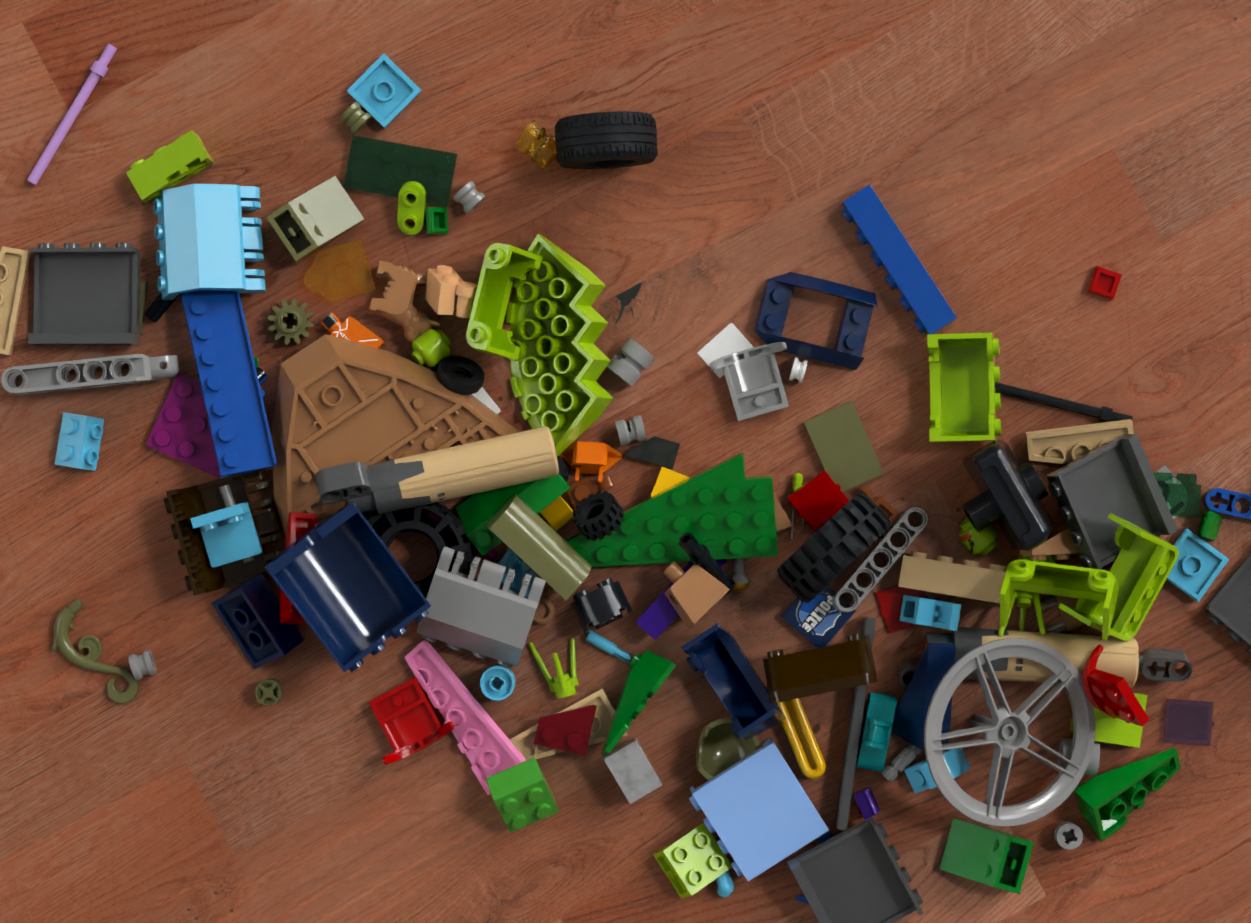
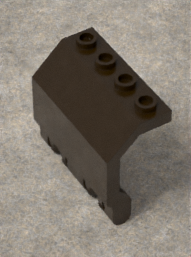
(207, 498)

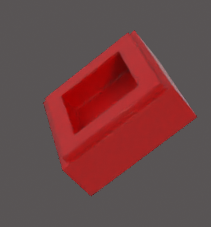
(1104, 283)

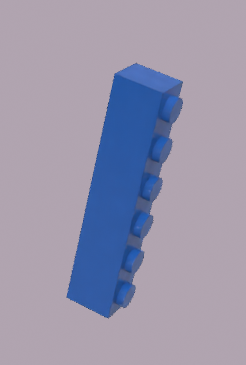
(898, 260)

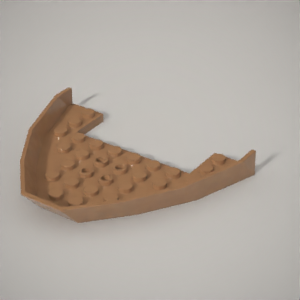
(363, 406)

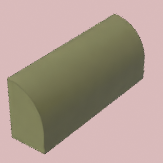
(540, 546)

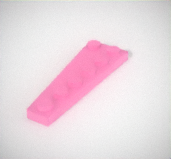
(474, 729)

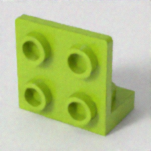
(693, 861)

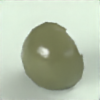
(720, 748)

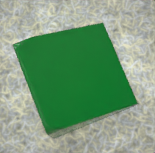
(1209, 525)

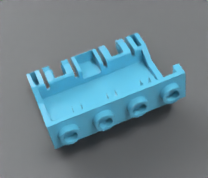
(208, 239)

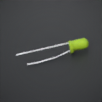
(797, 483)

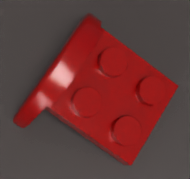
(1111, 692)
(408, 720)

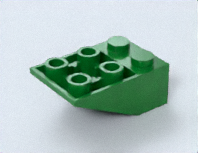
(986, 855)

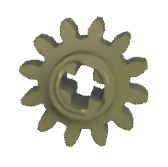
(283, 328)

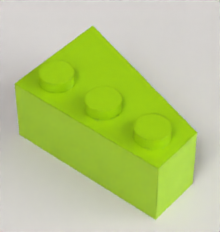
(169, 166)

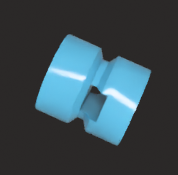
(498, 682)

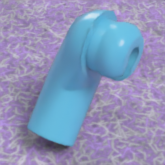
(725, 884)

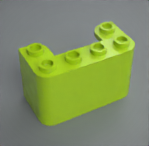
(963, 387)

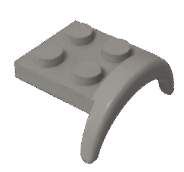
(754, 380)

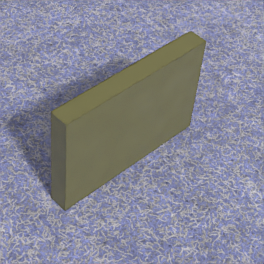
(844, 446)

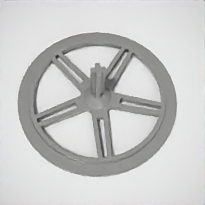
(1010, 732)

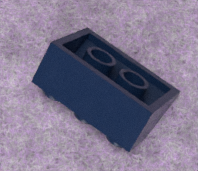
(253, 620)

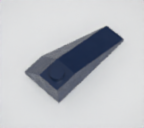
(913, 707)

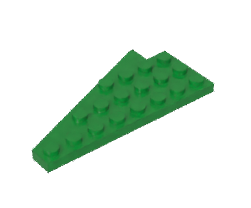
(718, 506)

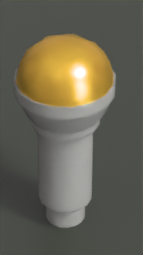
(739, 577)

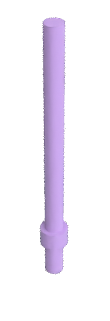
(99, 68)

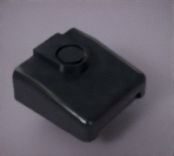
(1008, 496)

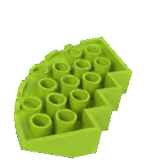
(557, 339)

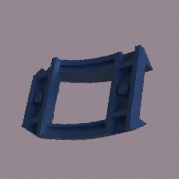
(852, 327)

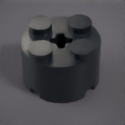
(600, 605)

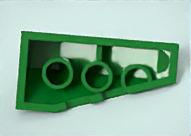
(482, 506)
(640, 684)
(1116, 793)

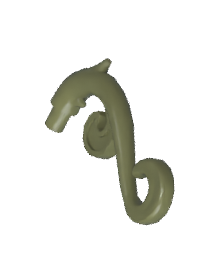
(61, 640)

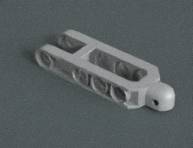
(55, 376)

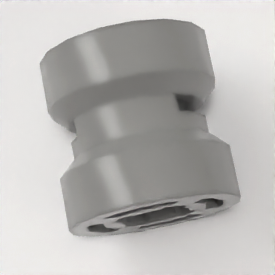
(637, 430)

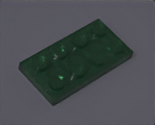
(385, 166)

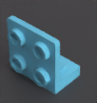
(228, 534)

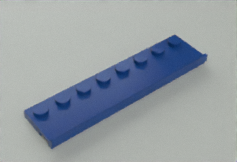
(228, 382)

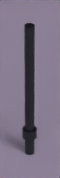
(1103, 414)

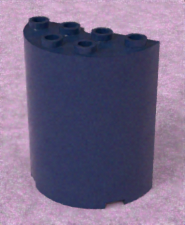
(348, 587)

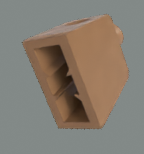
(692, 592)

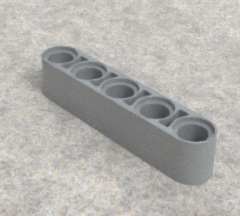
(891, 554)

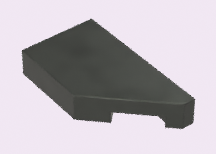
(656, 451)

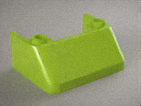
(1141, 573)
(1060, 581)

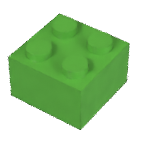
(522, 795)

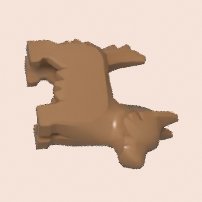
(398, 299)

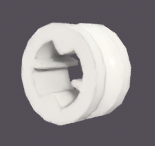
(798, 370)

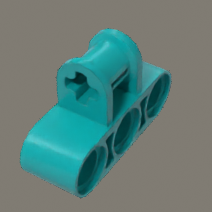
(876, 731)

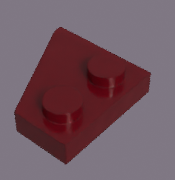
(566, 730)

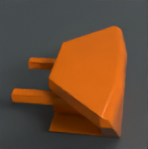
(590, 458)

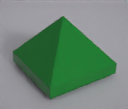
(436, 220)

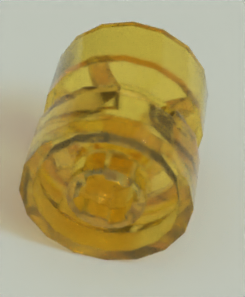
(537, 144)

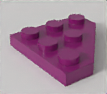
(184, 427)

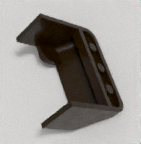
(820, 669)

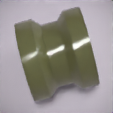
(355, 118)
(266, 695)

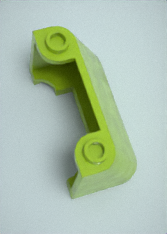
(493, 291)

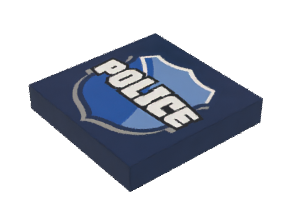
(819, 618)

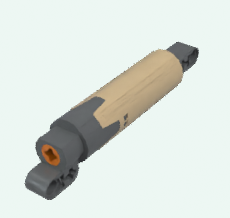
(1117, 657)

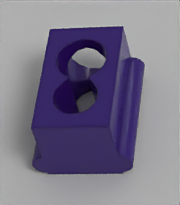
(867, 802)

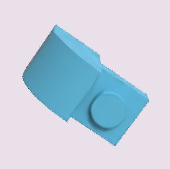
(930, 612)
(921, 778)

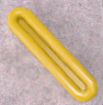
(802, 739)

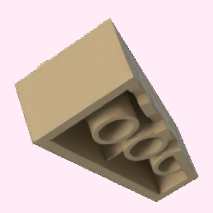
(951, 578)

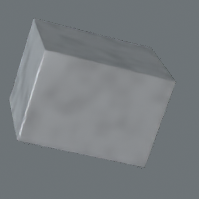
(633, 770)

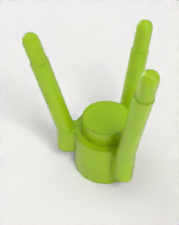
(1024, 600)
(563, 684)

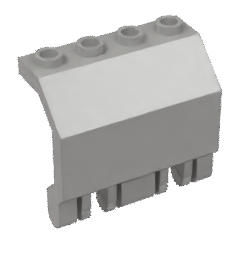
(478, 611)

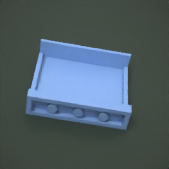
(758, 811)

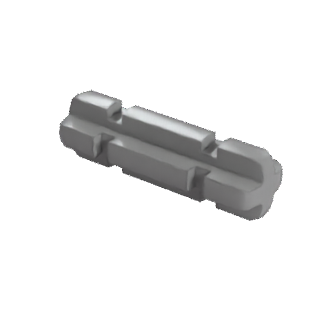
(900, 762)

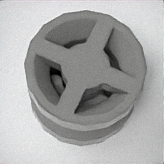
(469, 197)
(142, 664)
(1064, 832)

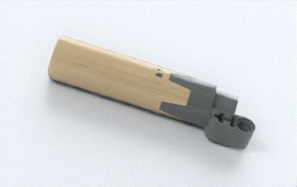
(442, 473)

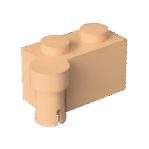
(448, 292)

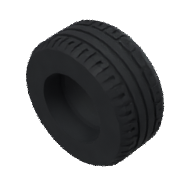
(606, 140)

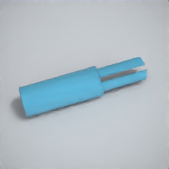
(607, 646)

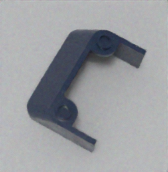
(734, 681)

